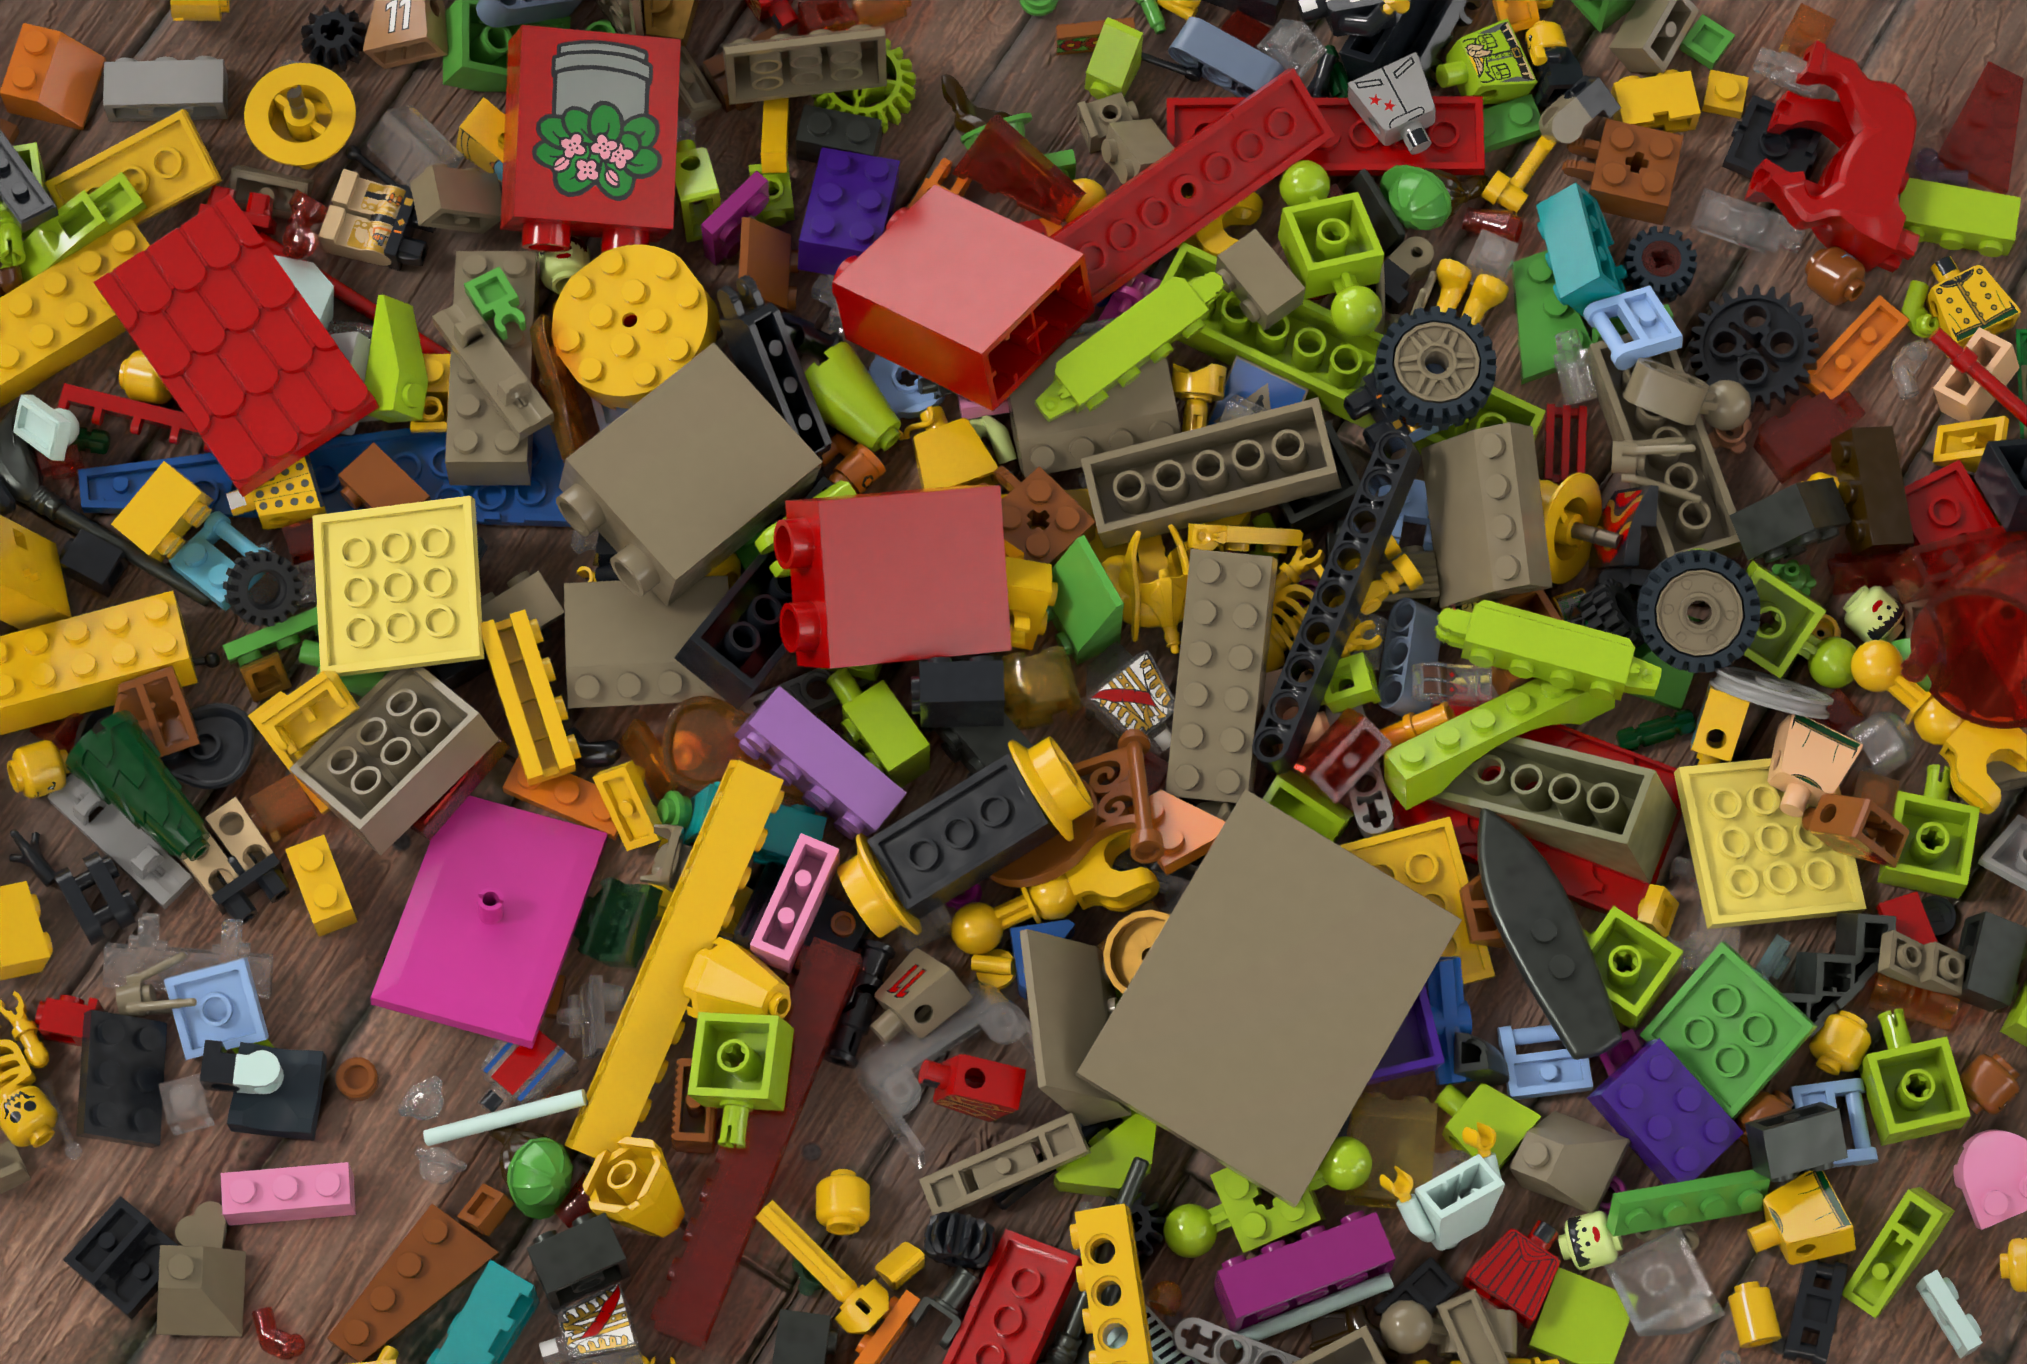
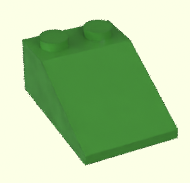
(480, 52)
(1087, 604)

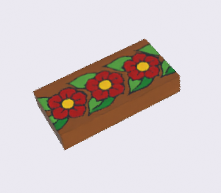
(1082, 36)

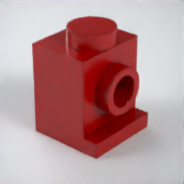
(63, 1018)

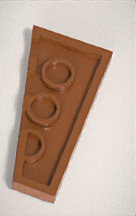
(416, 1277)

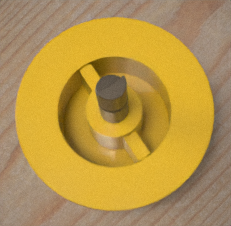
(300, 114)
(1571, 524)

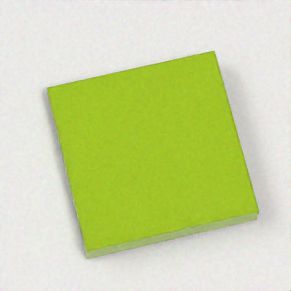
(1580, 1321)

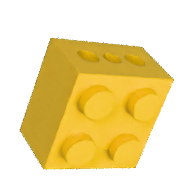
(163, 513)

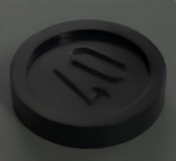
(1940, 914)

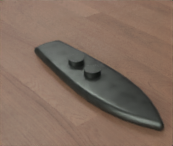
(1545, 938)

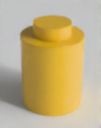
(1754, 1315)

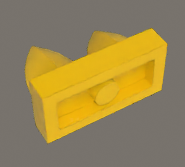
(629, 804)

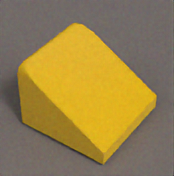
(901, 1265)

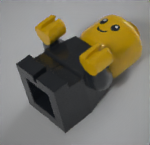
(1552, 61)

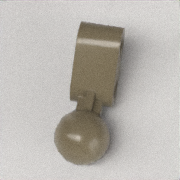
(1683, 396)
(1409, 1327)

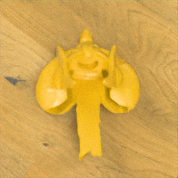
(1153, 587)

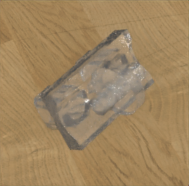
(594, 999)

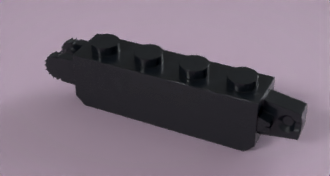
(770, 362)

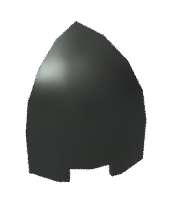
(1479, 1060)

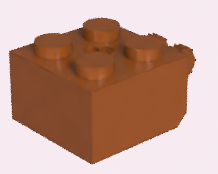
(1622, 150)
(1041, 503)

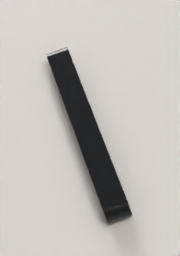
(1341, 619)

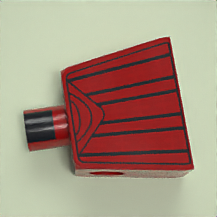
(1517, 1272)

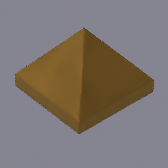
(265, 677)

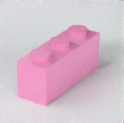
(795, 903)
(288, 1194)

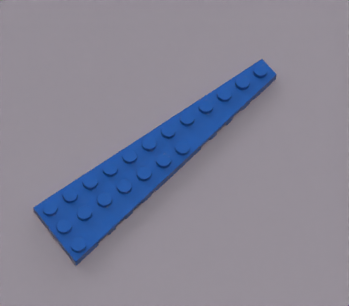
(416, 453)

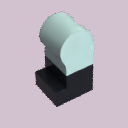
(238, 1072)

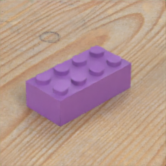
(819, 764)

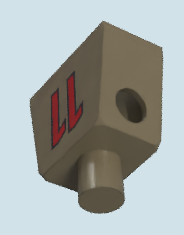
(918, 997)

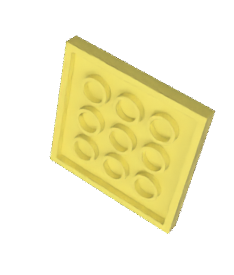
(398, 586)
(1753, 857)

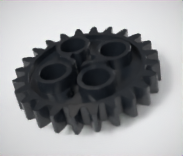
(1781, 326)

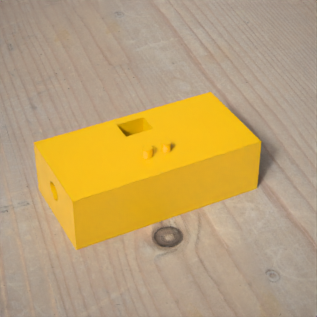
(30, 578)

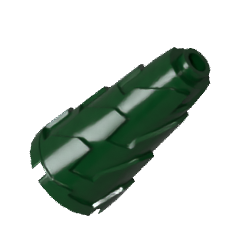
(128, 773)

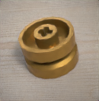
(1129, 944)

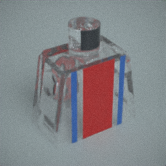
(524, 1073)

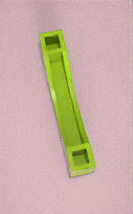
(1436, 757)

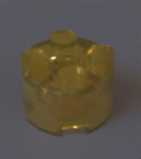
(1039, 687)

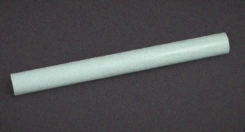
(505, 1117)
(1317, 1308)

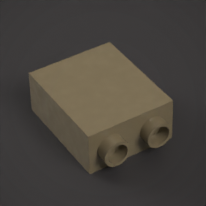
(686, 476)

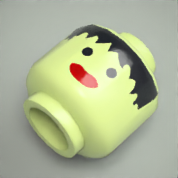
(558, 267)
(1874, 614)
(1589, 1241)

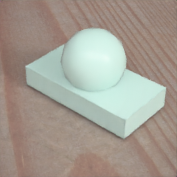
(45, 427)

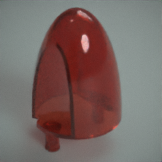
(1976, 640)

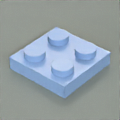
(224, 1009)

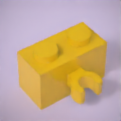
(1028, 597)

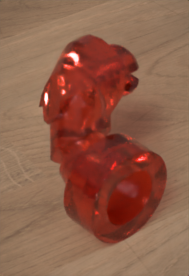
(298, 238)

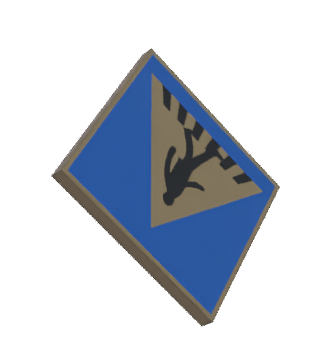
(1258, 386)

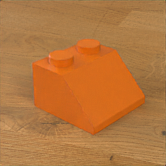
(51, 77)

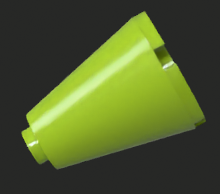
(852, 400)

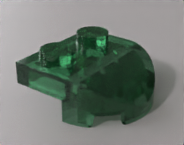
(617, 922)

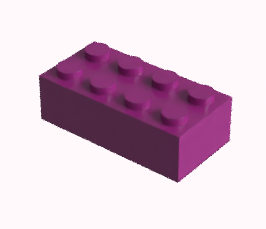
(1302, 1270)

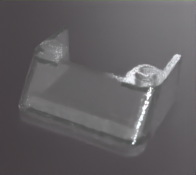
(889, 1068)

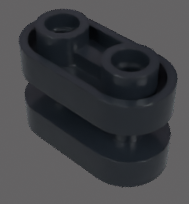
(119, 904)

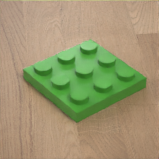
(1730, 1028)

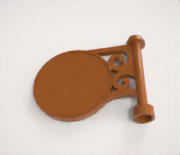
(1059, 855)

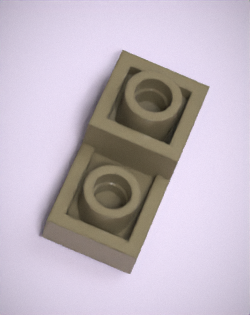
(1920, 965)

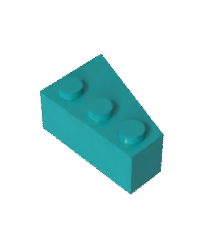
(1579, 249)
(783, 827)
(490, 1319)

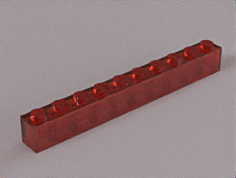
(746, 1174)

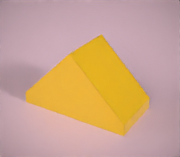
(1967, 441)

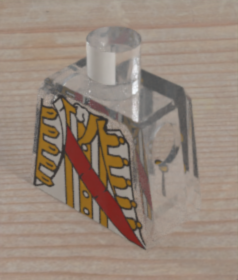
(1134, 699)
(595, 1332)

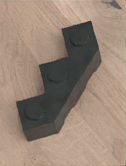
(1831, 980)

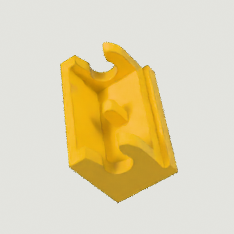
(308, 712)

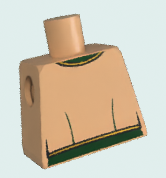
(1808, 762)

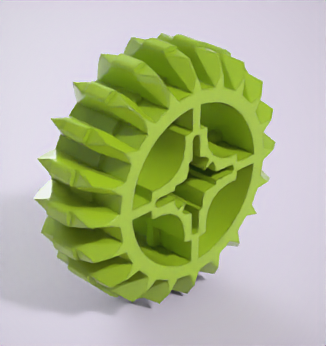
(893, 97)

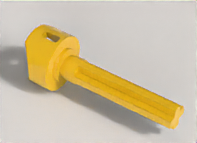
(1197, 390)
(827, 1272)

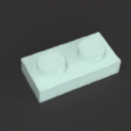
(1941, 1300)

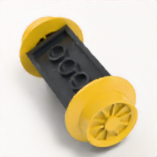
(964, 836)

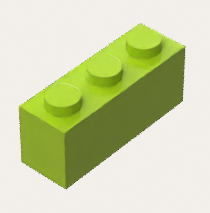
(1960, 217)

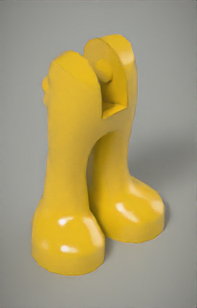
(1454, 282)

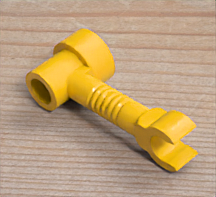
(1510, 191)

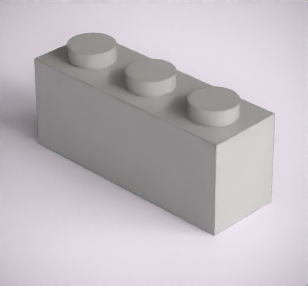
(165, 86)

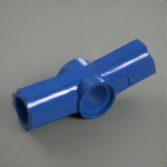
(1449, 1012)

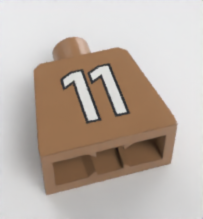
(406, 32)

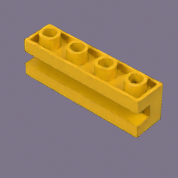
(528, 698)

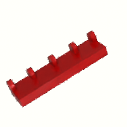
(137, 411)

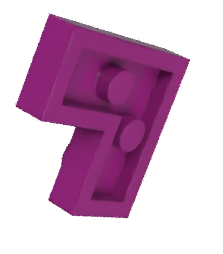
(723, 227)

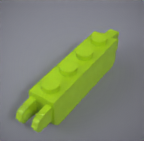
(1129, 343)
(1548, 650)

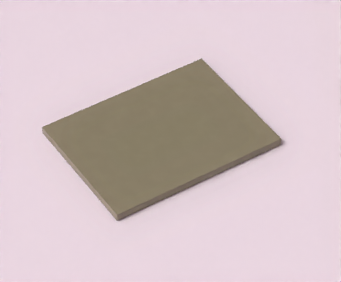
(1269, 998)

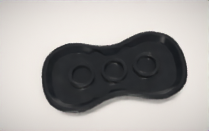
(223, 750)

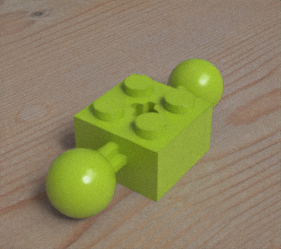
(1331, 247)
(1792, 631)
(1194, 1229)

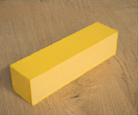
(775, 135)

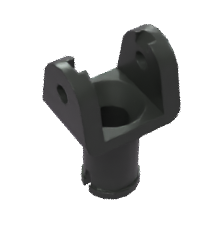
(949, 1303)

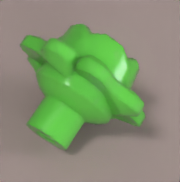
(1796, 575)

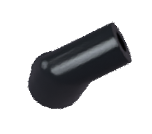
(596, 753)

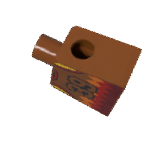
(1840, 824)

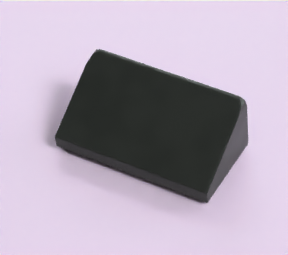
(1384, 221)

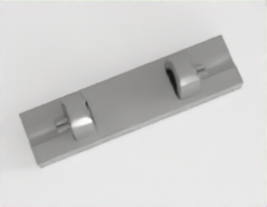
(126, 845)

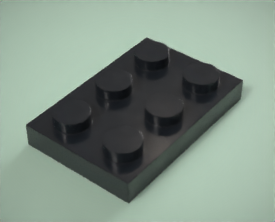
(121, 1079)

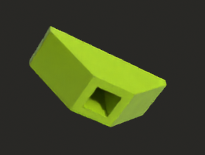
(1110, 1158)

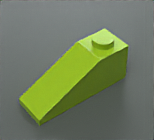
(396, 363)
(1897, 1250)

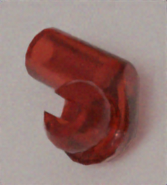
(273, 1340)

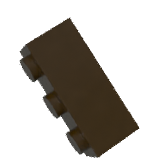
(1872, 490)

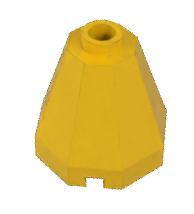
(734, 983)
(635, 1188)

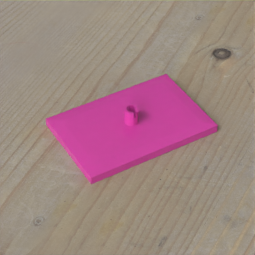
(490, 921)

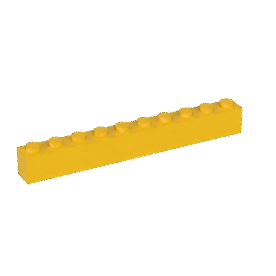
(689, 924)

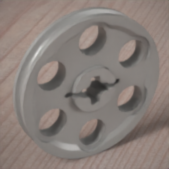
(1772, 692)

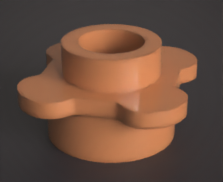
(1735, 442)

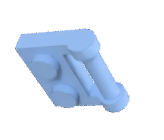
(1644, 320)
(1541, 1072)
(1852, 1091)

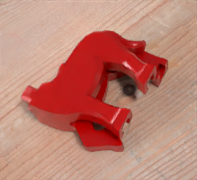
(1860, 186)

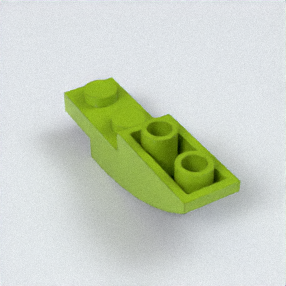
(79, 224)

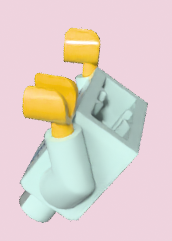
(1455, 1201)

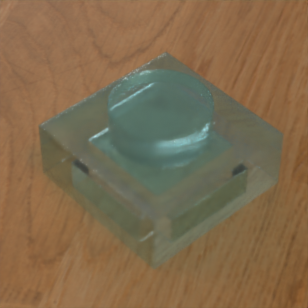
(1774, 960)

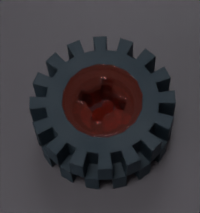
(1664, 279)

